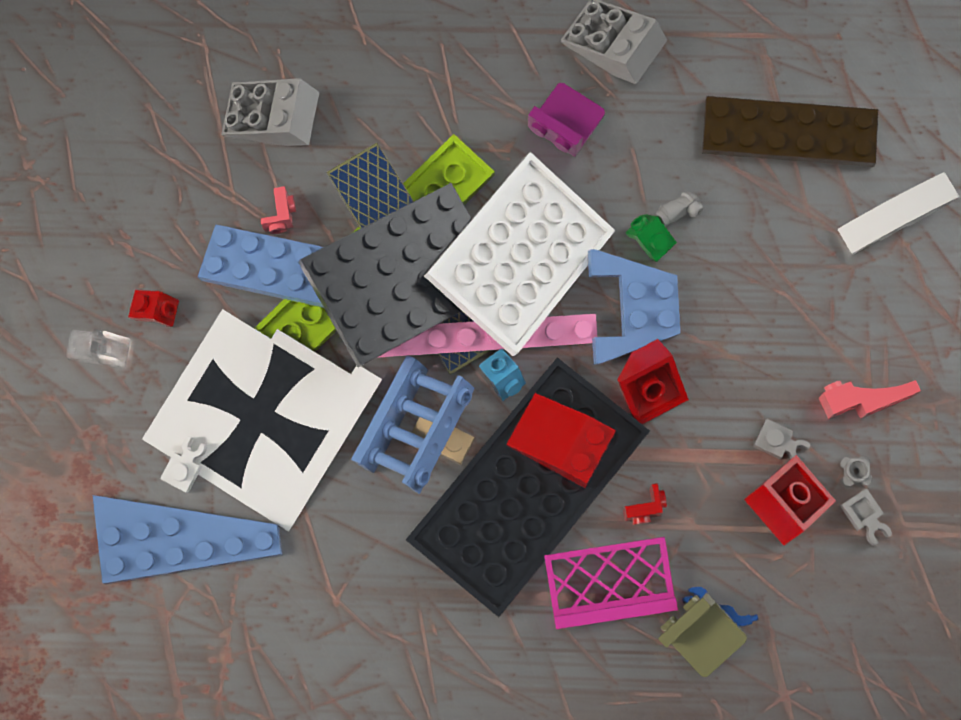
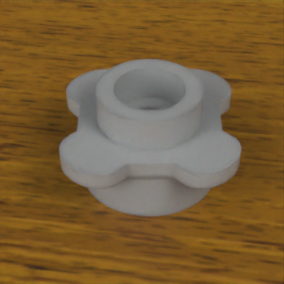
(862, 465)

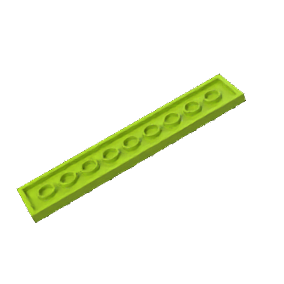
(449, 164)

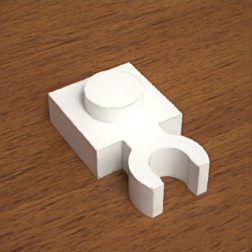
(182, 469)

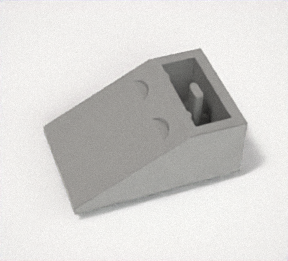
(615, 39)
(271, 111)

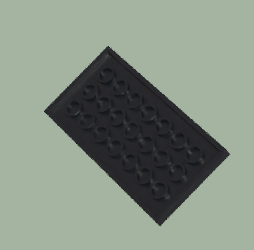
(512, 510)

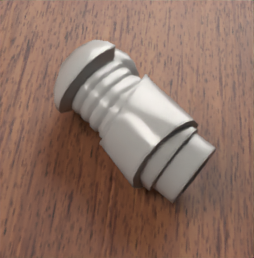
(679, 208)

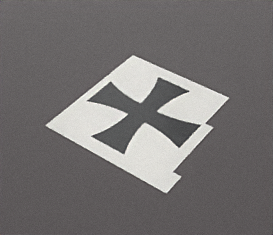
(264, 412)

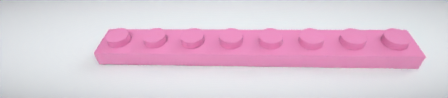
(471, 337)

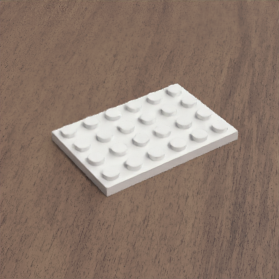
(519, 254)

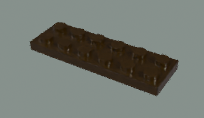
(790, 131)

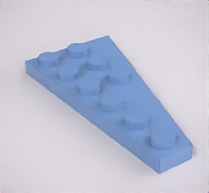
(161, 540)

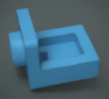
(503, 374)

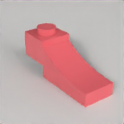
(844, 397)

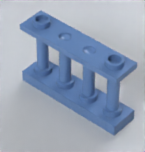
(393, 409)

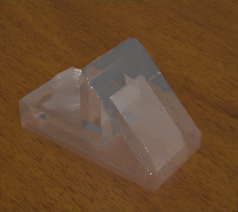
(98, 348)

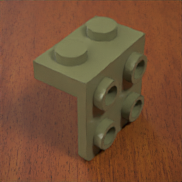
(703, 634)

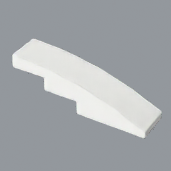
(898, 213)

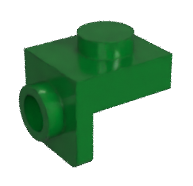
(651, 236)

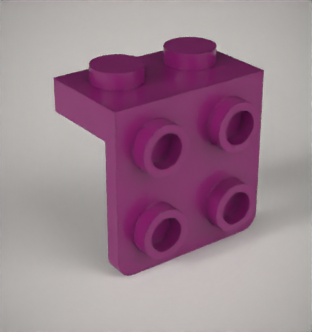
(566, 119)

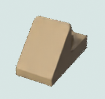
(456, 446)

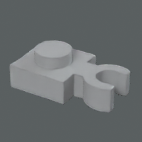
(776, 440)
(863, 512)

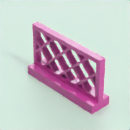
(613, 609)

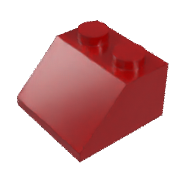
(790, 500)

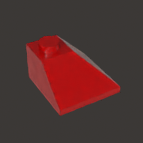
(651, 382)

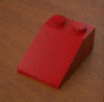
(561, 439)

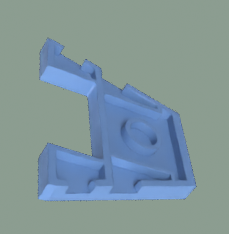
(646, 301)

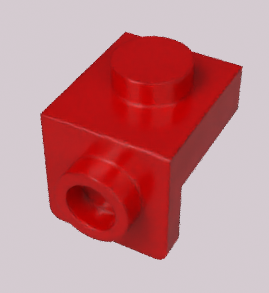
(153, 307)
(642, 513)

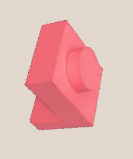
(285, 206)

